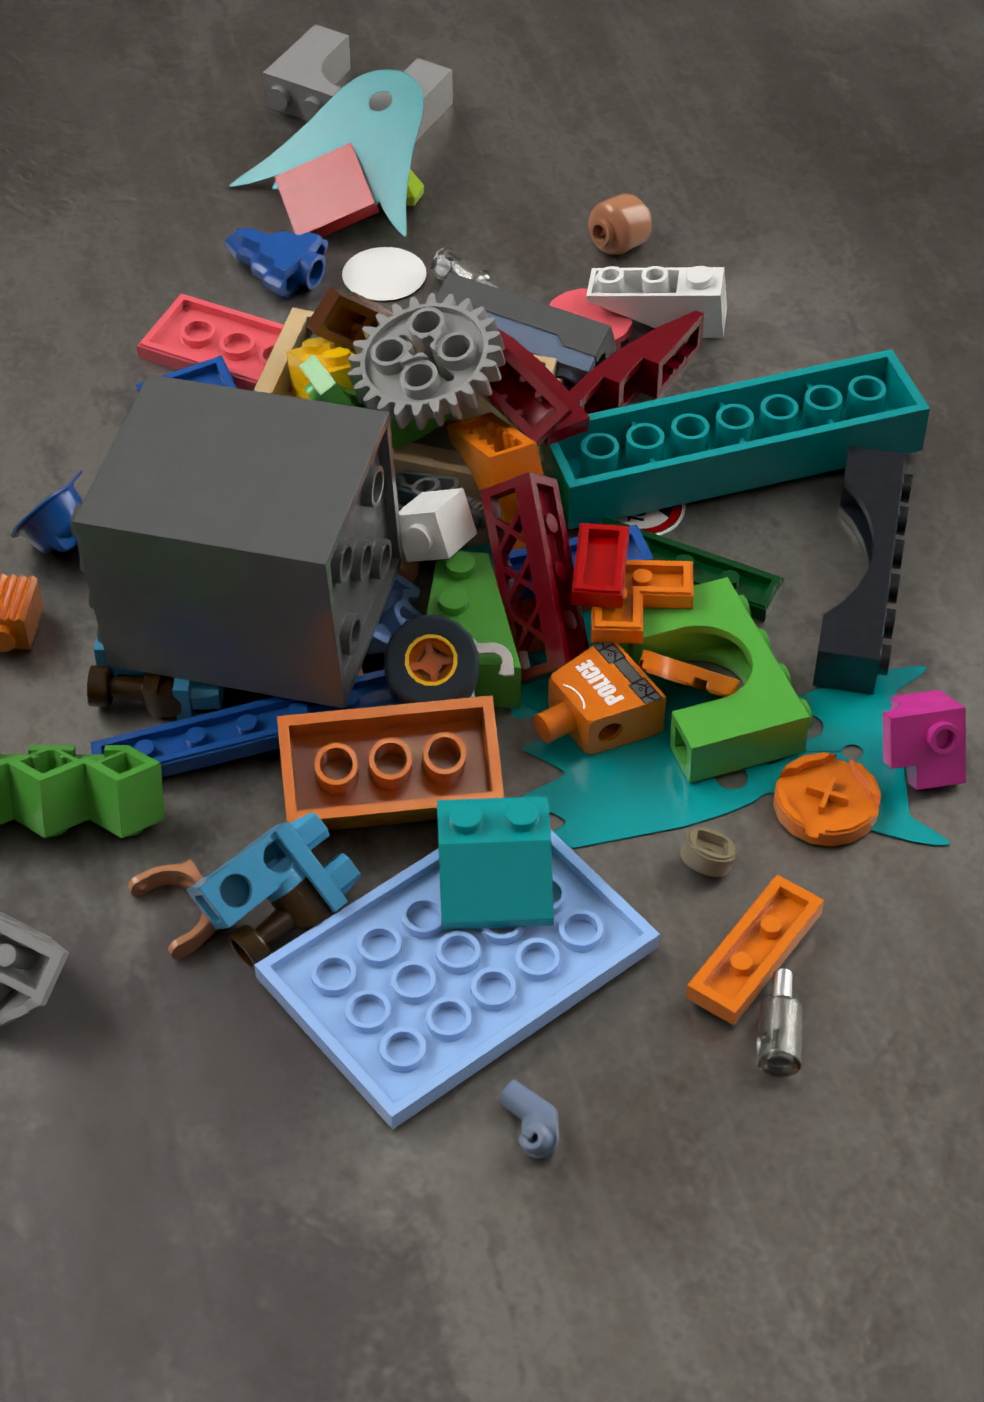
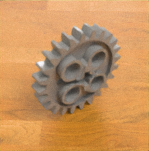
(445, 336)

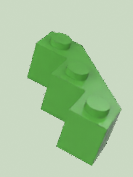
(61, 789)

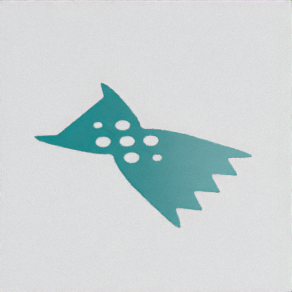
(645, 791)

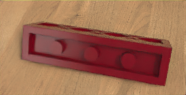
(547, 563)

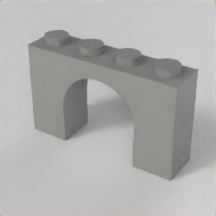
(307, 75)

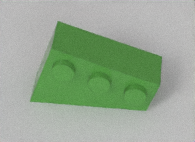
(469, 594)

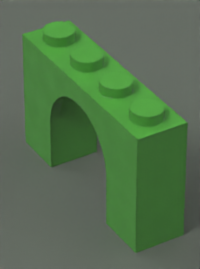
(752, 724)

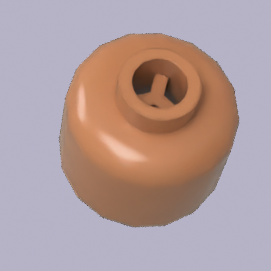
(619, 224)

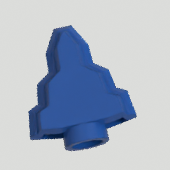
(281, 258)

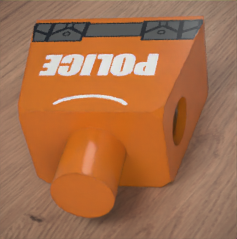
(601, 701)

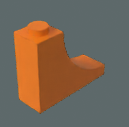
(495, 454)

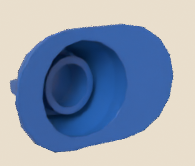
(49, 522)

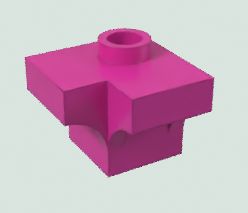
(927, 738)

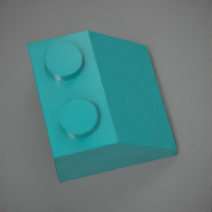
(495, 863)

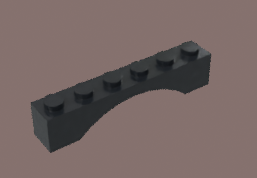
(853, 631)

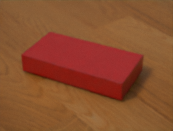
(600, 565)

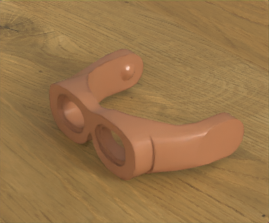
(182, 876)

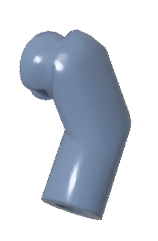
(538, 1118)

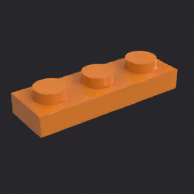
(754, 949)

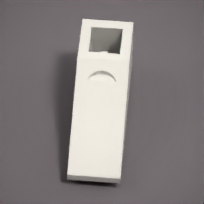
(662, 294)

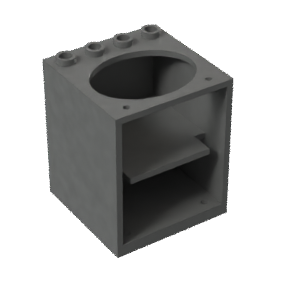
(242, 539)

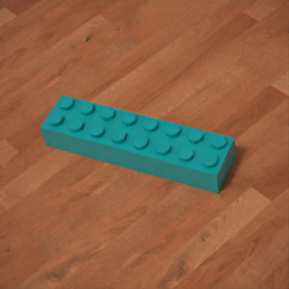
(735, 437)

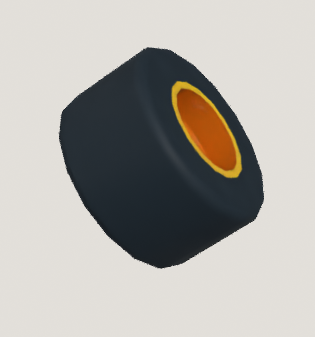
(428, 646)

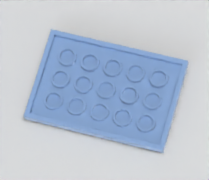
(428, 1007)

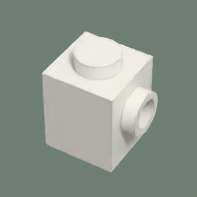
(436, 525)

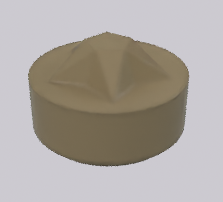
(708, 852)

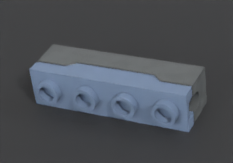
(541, 328)

